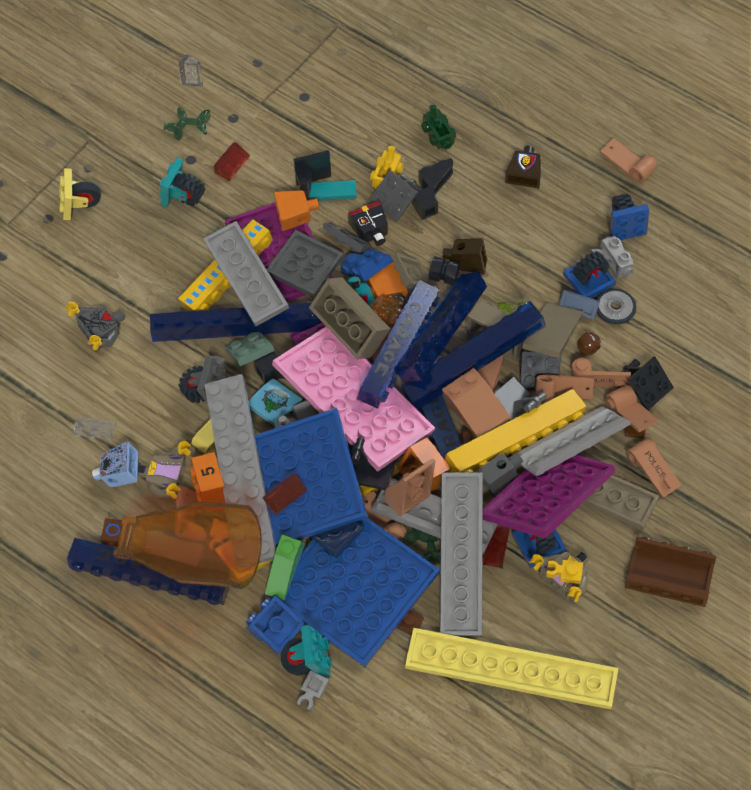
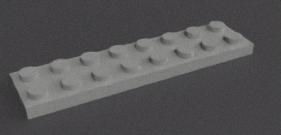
(461, 554)

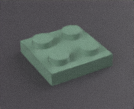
(249, 348)

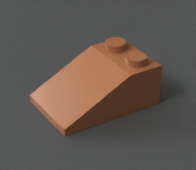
(475, 403)
(411, 488)

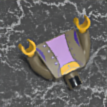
(165, 472)
(564, 589)

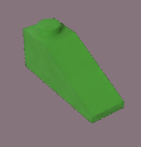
(284, 566)

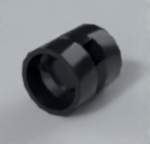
(444, 270)

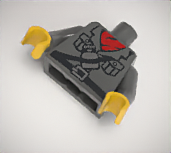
(96, 324)

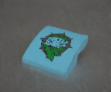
(273, 401)

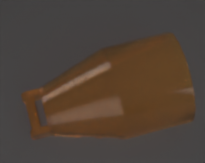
(196, 543)

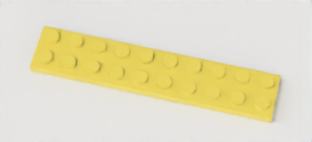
(512, 668)

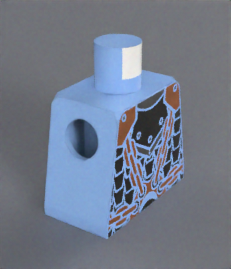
(118, 466)

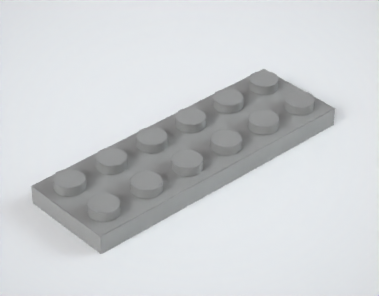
(246, 273)

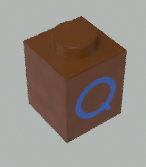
(111, 532)

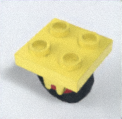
(76, 194)

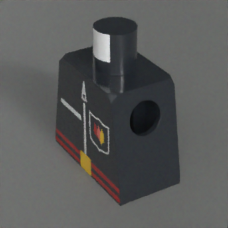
(369, 223)

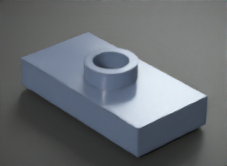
(580, 302)

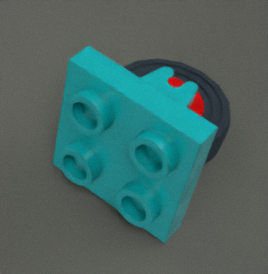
(307, 654)

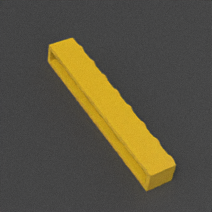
(517, 433)

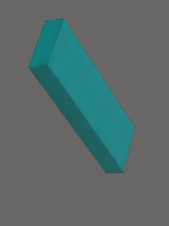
(333, 190)

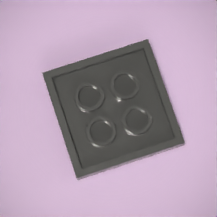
(304, 263)

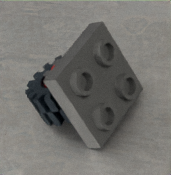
(193, 383)

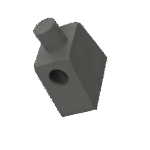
(500, 472)

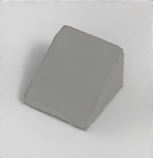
(303, 410)

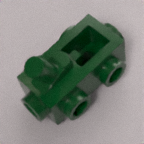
(438, 128)

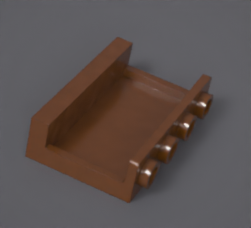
(671, 571)

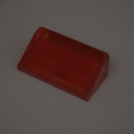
(231, 161)
(284, 494)
(497, 548)

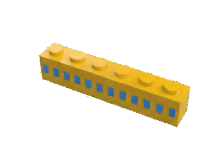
(212, 282)

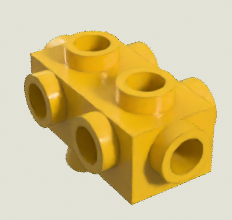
(389, 161)

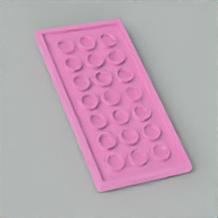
(332, 378)

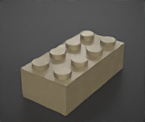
(349, 318)

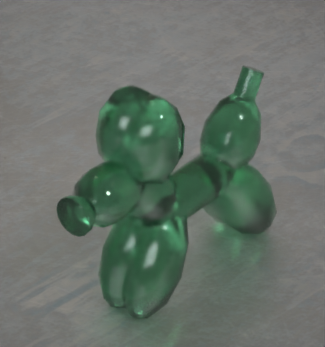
(177, 128)
(415, 535)

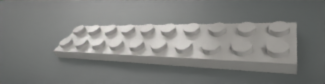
(239, 453)

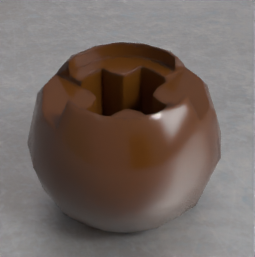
(589, 343)

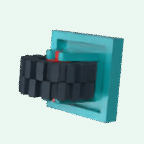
(180, 186)

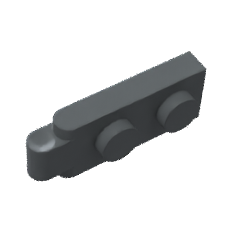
(345, 237)

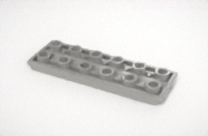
(571, 440)
(425, 516)

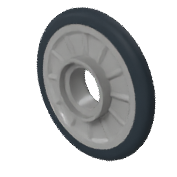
(618, 316)

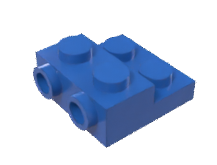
(365, 265)
(274, 624)

